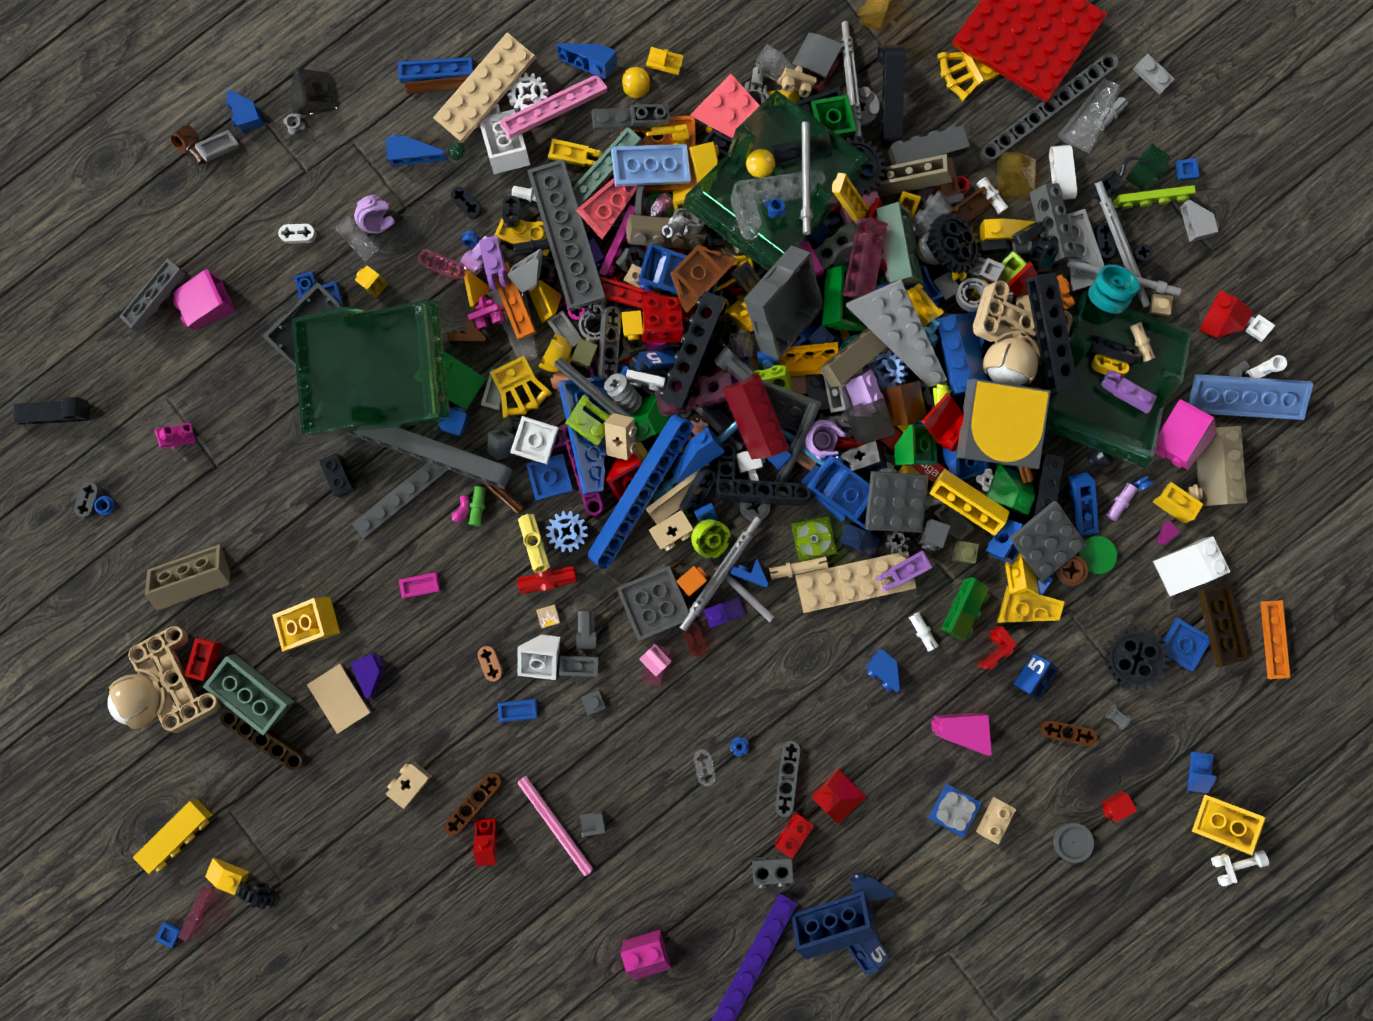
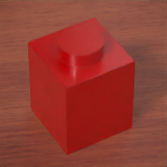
(1118, 806)

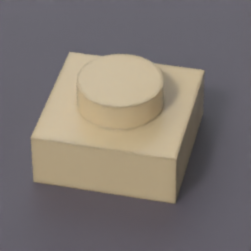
(1161, 304)

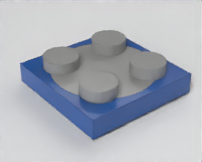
(954, 810)

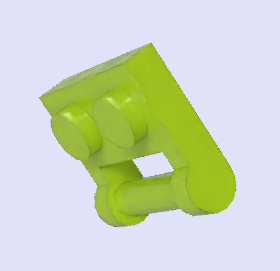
(585, 424)

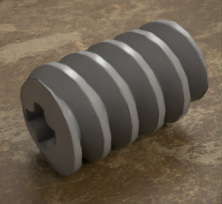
(623, 393)

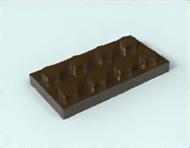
(1223, 625)

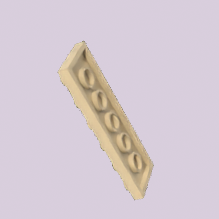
(484, 87)
(849, 582)

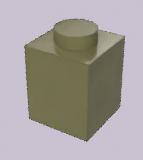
(585, 353)
(965, 552)

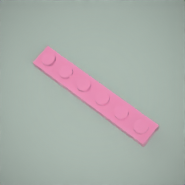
(553, 106)

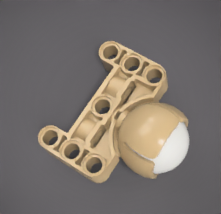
(1015, 353)
(145, 695)

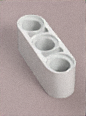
(1063, 170)

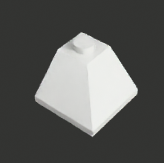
(539, 657)

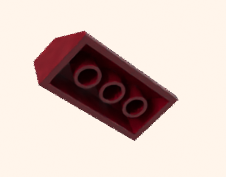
(755, 417)

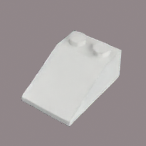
(503, 152)
(1191, 566)

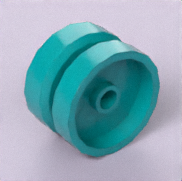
(1113, 289)

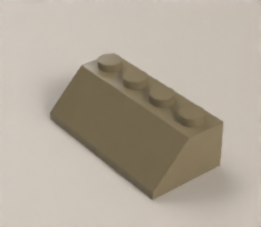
(1222, 469)
(187, 577)

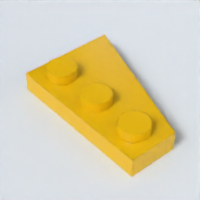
(522, 233)
(1029, 607)

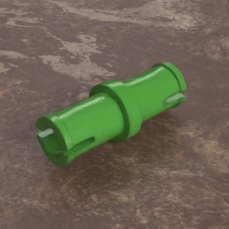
(477, 506)

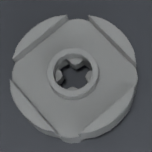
(871, 105)

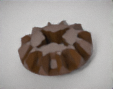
(1065, 577)

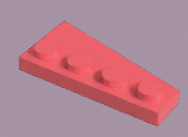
(605, 206)

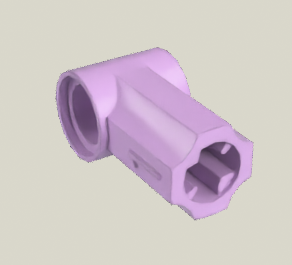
(473, 259)

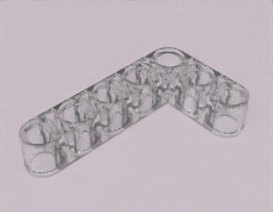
(758, 191)

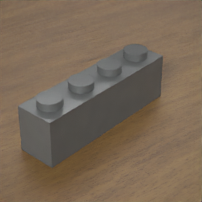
(950, 141)

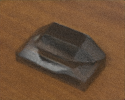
(630, 348)
(959, 524)

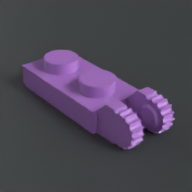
(493, 261)
(1129, 391)
(906, 570)

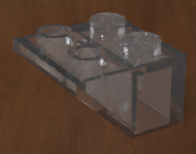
(932, 209)

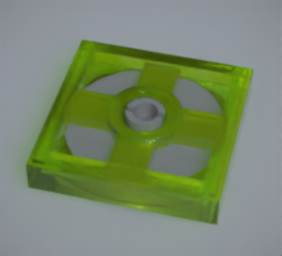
(813, 538)

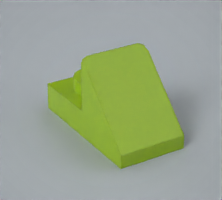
(1013, 265)

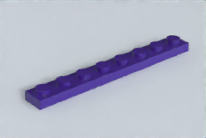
(755, 959)

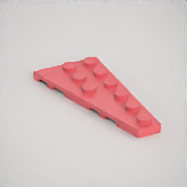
(726, 107)

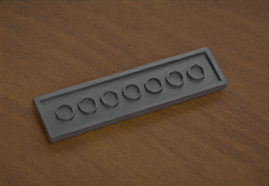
(566, 235)

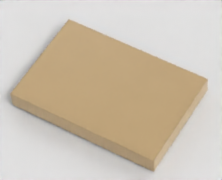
(339, 698)

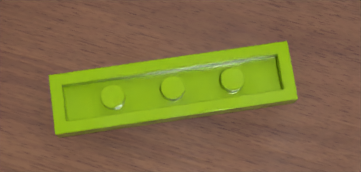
(1162, 196)

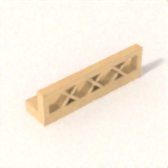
(670, 502)

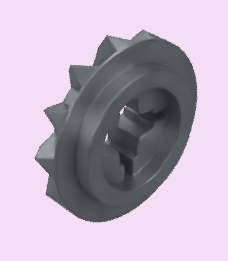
(750, 514)

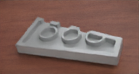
(1086, 250)

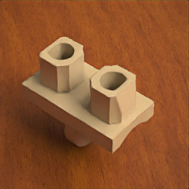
(797, 80)

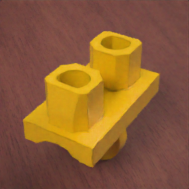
(664, 61)

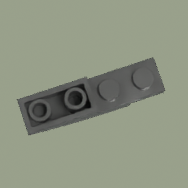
(635, 117)

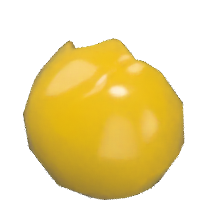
(636, 82)
(760, 163)

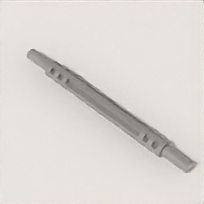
(851, 77)
(1120, 238)
(720, 574)

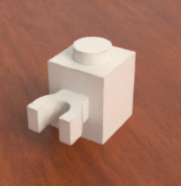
(749, 466)

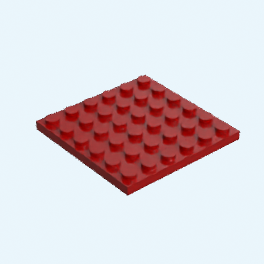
(1029, 39)

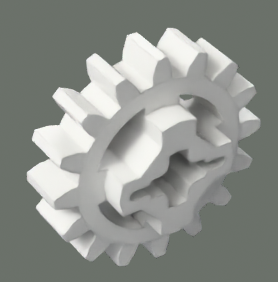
(527, 85)

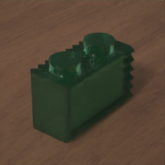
(1144, 174)

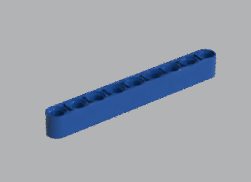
(640, 491)

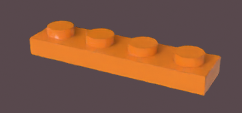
(515, 307)
(1275, 639)

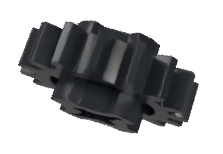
(257, 894)

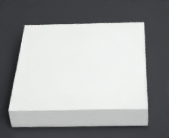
(534, 440)

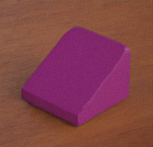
(1167, 533)

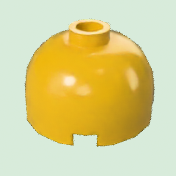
(557, 349)

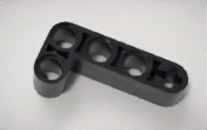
(67, 410)

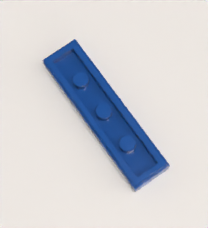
(434, 69)

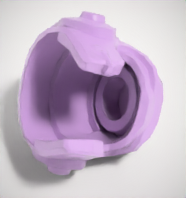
(370, 214)
(823, 438)

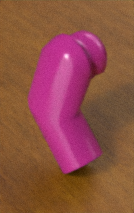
(464, 511)

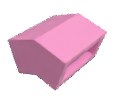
(655, 660)

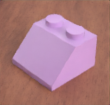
(863, 388)

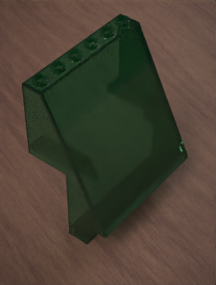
(772, 124)
(370, 368)
(1092, 412)

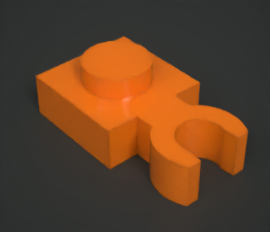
(1064, 287)

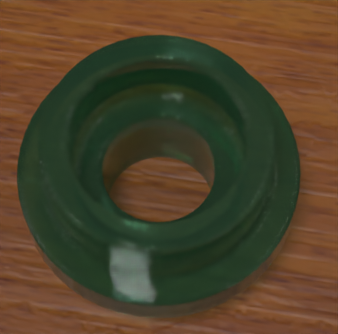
(456, 150)

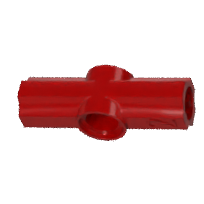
(547, 580)

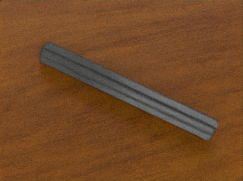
(588, 387)
(798, 440)

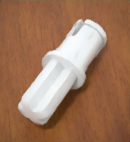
(524, 193)

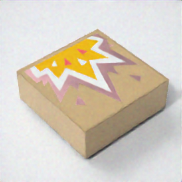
(548, 616)

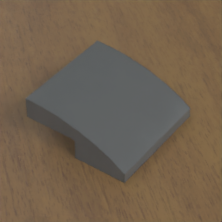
(817, 55)

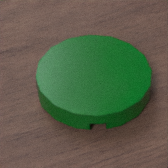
(1098, 554)

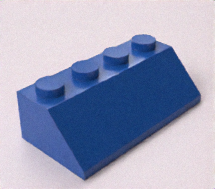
(959, 352)

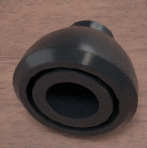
(1099, 458)

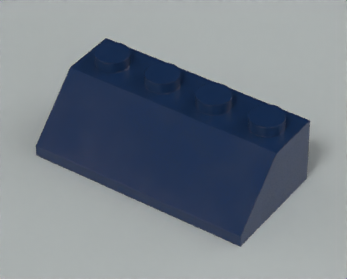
(834, 925)

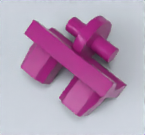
(487, 310)
(175, 436)

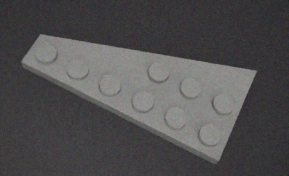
(896, 323)

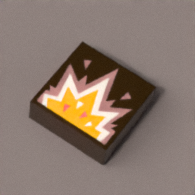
(698, 424)

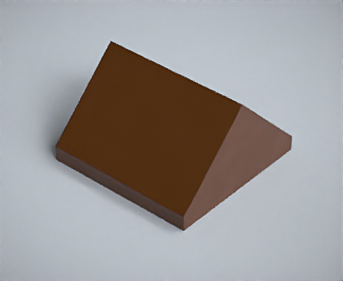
(905, 403)

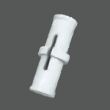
(997, 203)
(923, 631)

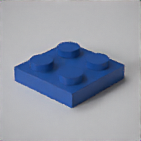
(549, 479)
(1185, 644)

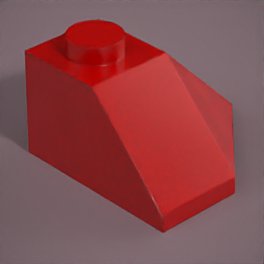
(1018, 284)
(1226, 316)

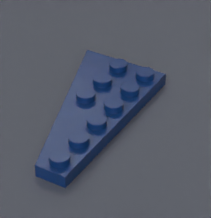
(587, 456)

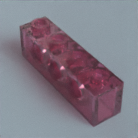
(865, 257)
(705, 396)

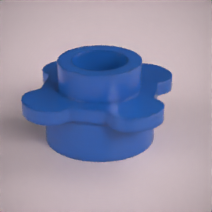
(777, 204)

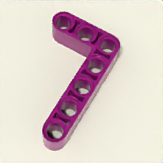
(588, 499)

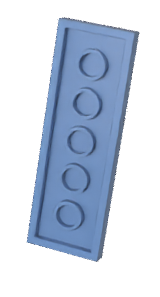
(1251, 396)

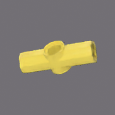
(537, 552)

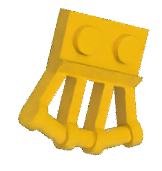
(976, 71)
(513, 375)

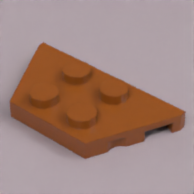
(698, 274)

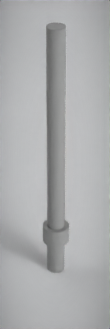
(806, 212)
(1159, 286)

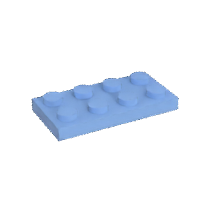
(650, 165)

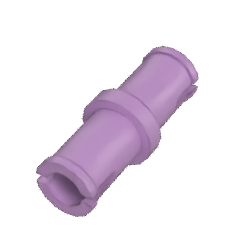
(1121, 502)

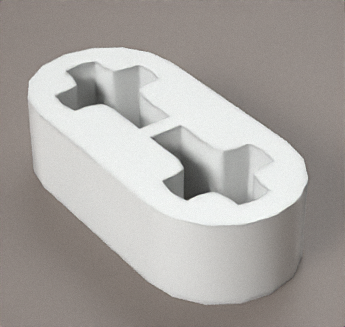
(297, 237)

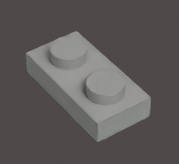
(1153, 74)

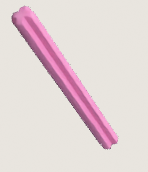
(555, 826)

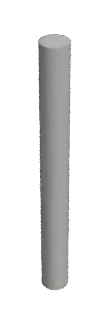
(745, 594)

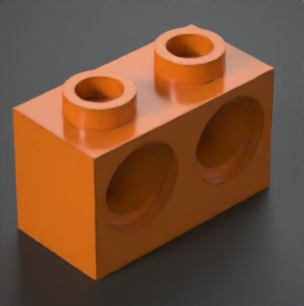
(692, 580)

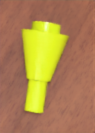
(939, 392)

